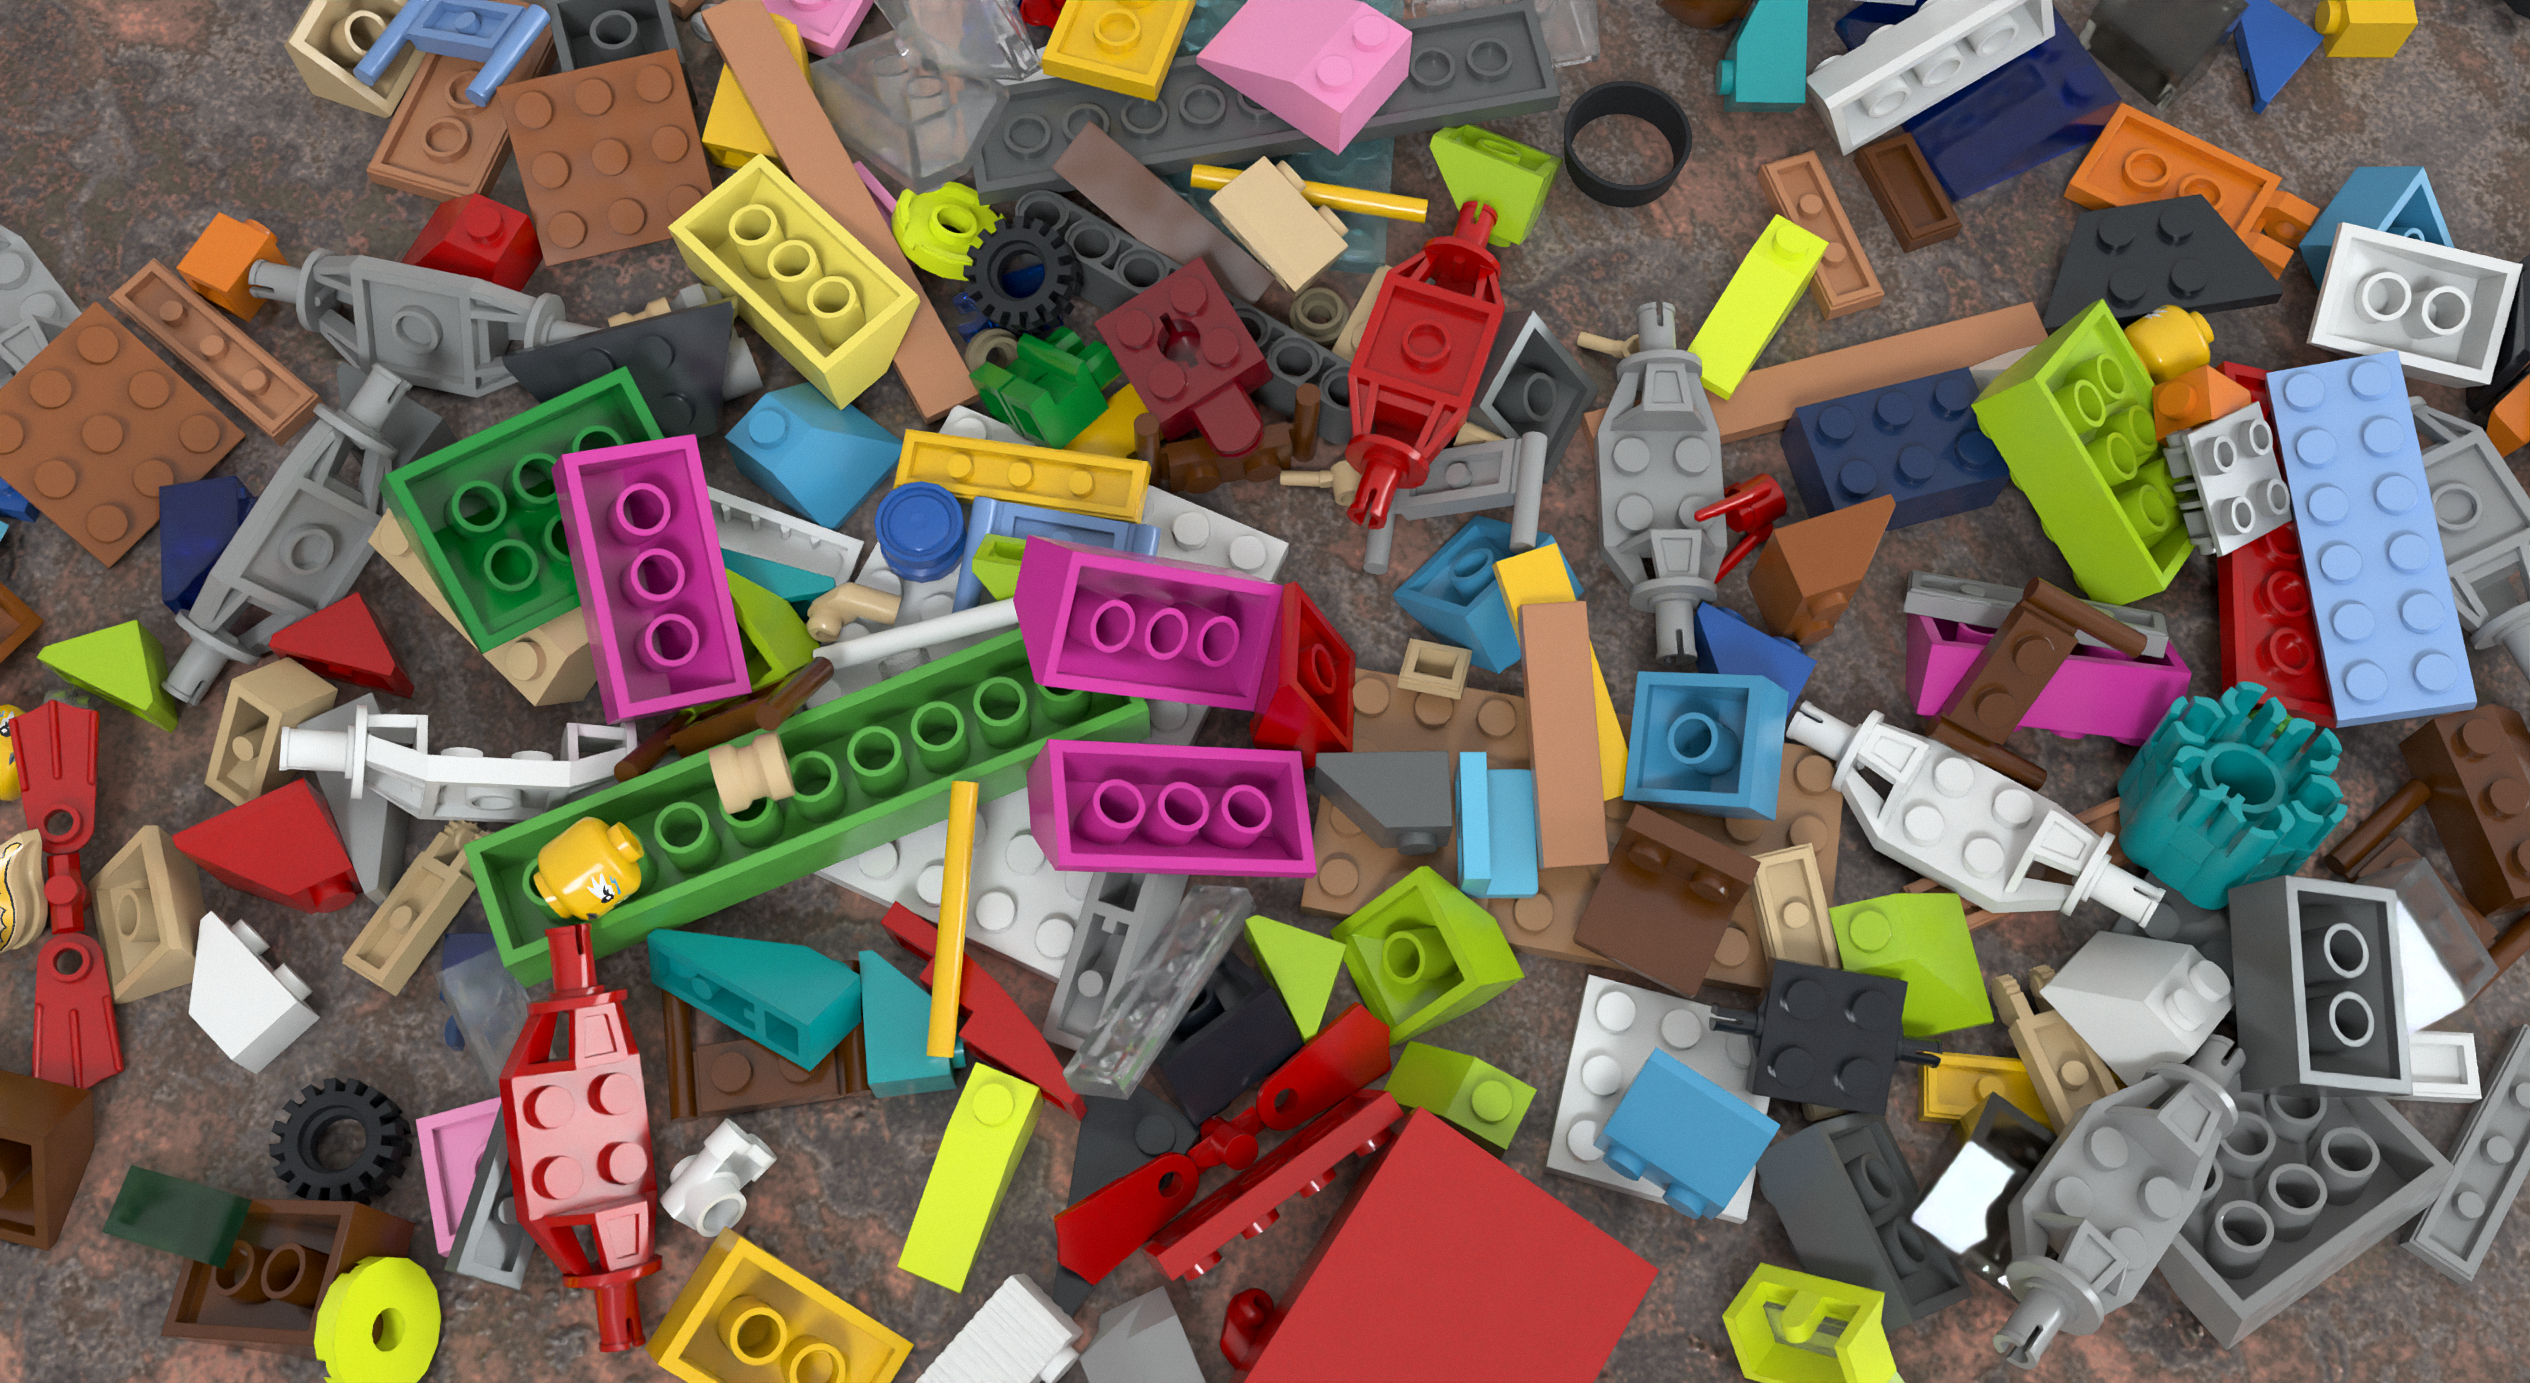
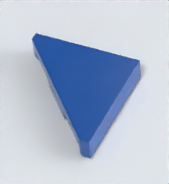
(2272, 48)

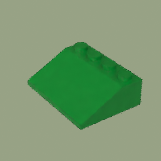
(490, 511)

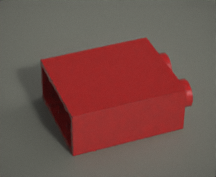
(1449, 1276)

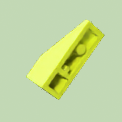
(1756, 304)
(970, 1176)

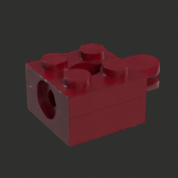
(1191, 360)

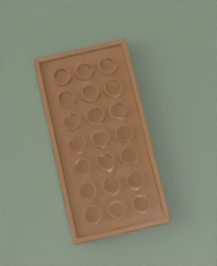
(1396, 719)

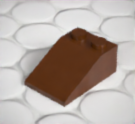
(281, 1274)

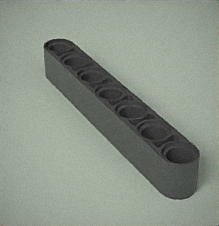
(1122, 267)

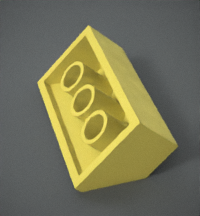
(798, 279)

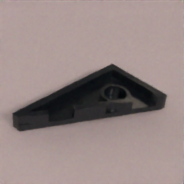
(1111, 1143)

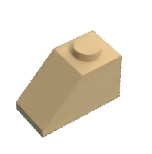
(250, 730)

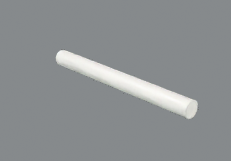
(920, 634)

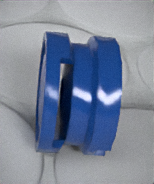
(921, 531)

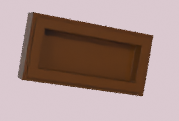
(1907, 192)

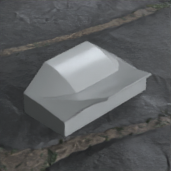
(1141, 1344)

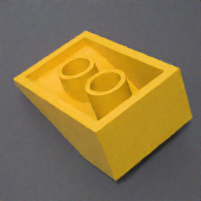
(768, 1323)

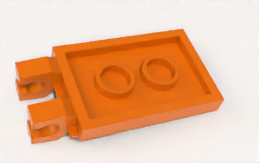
(2152, 161)

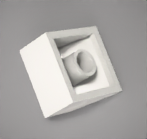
(2140, 1000)

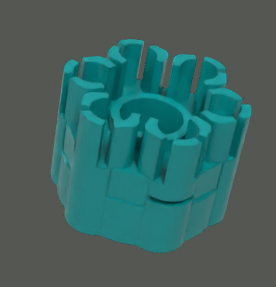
(2223, 800)

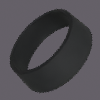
(1635, 100)

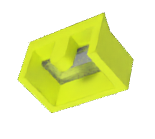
(1808, 1329)

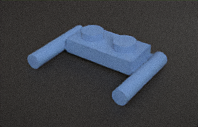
(460, 29)
(1023, 520)

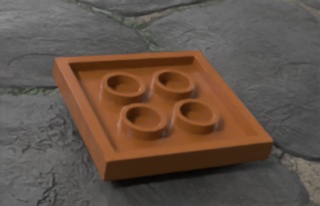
(606, 154)
(100, 430)

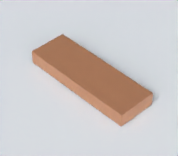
(1805, 196)

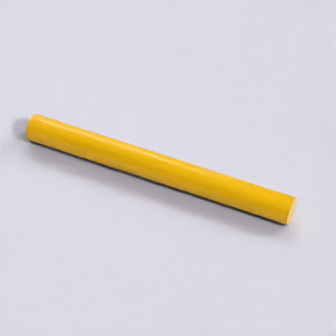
(1332, 196)
(952, 919)

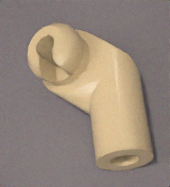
(845, 605)

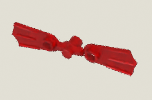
(73, 1013)
(1131, 1209)

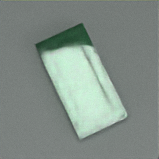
(177, 1216)

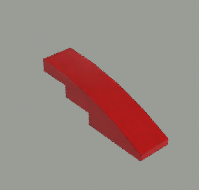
(995, 1025)

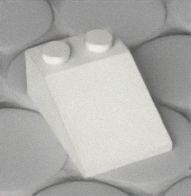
(2414, 297)

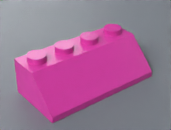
(650, 577)
(1143, 624)
(2089, 694)
(1170, 809)

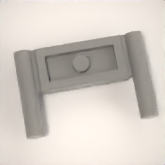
(1468, 481)

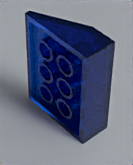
(2010, 117)

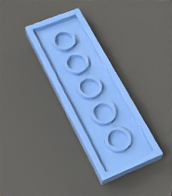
(2369, 541)

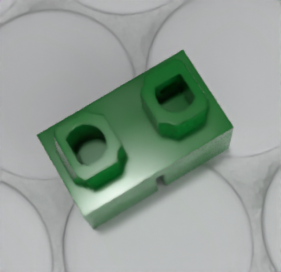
(1049, 388)

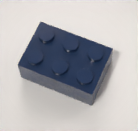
(1898, 441)

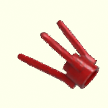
(1748, 509)

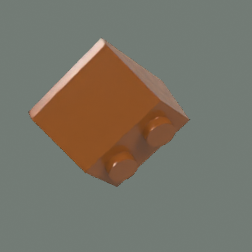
(1816, 568)

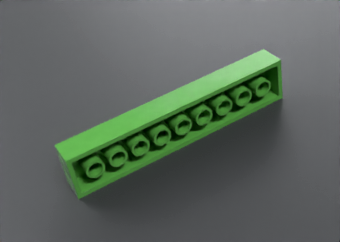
(860, 777)

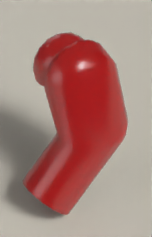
(1243, 1322)

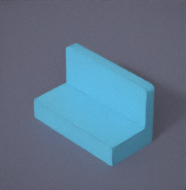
(1494, 830)

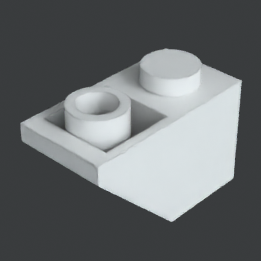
(242, 998)

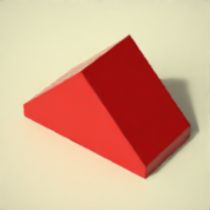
(346, 646)

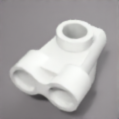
(708, 1183)

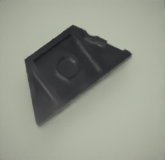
(2156, 257)
(672, 357)

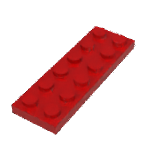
(2266, 605)

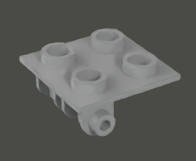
(2234, 480)

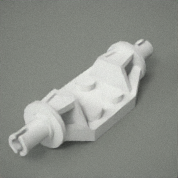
(461, 780)
(1969, 822)

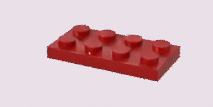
(1249, 1199)

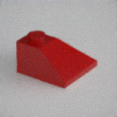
(478, 241)
(1305, 684)
(278, 850)

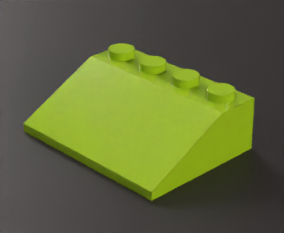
(2086, 454)

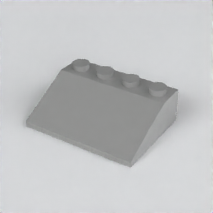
(2295, 1202)

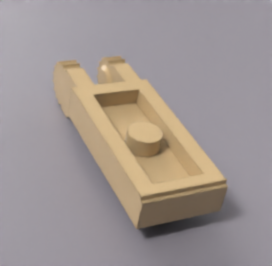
(416, 910)
(2055, 1056)

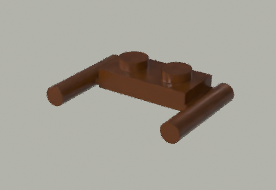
(1197, 469)
(2015, 672)
(763, 708)
(2372, 850)
(748, 1075)

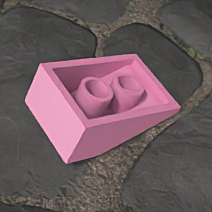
(1312, 62)

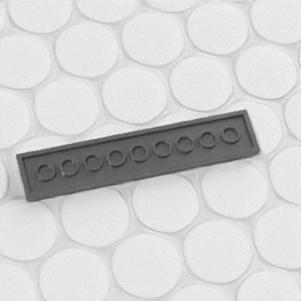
(1460, 73)

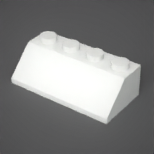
(1921, 63)

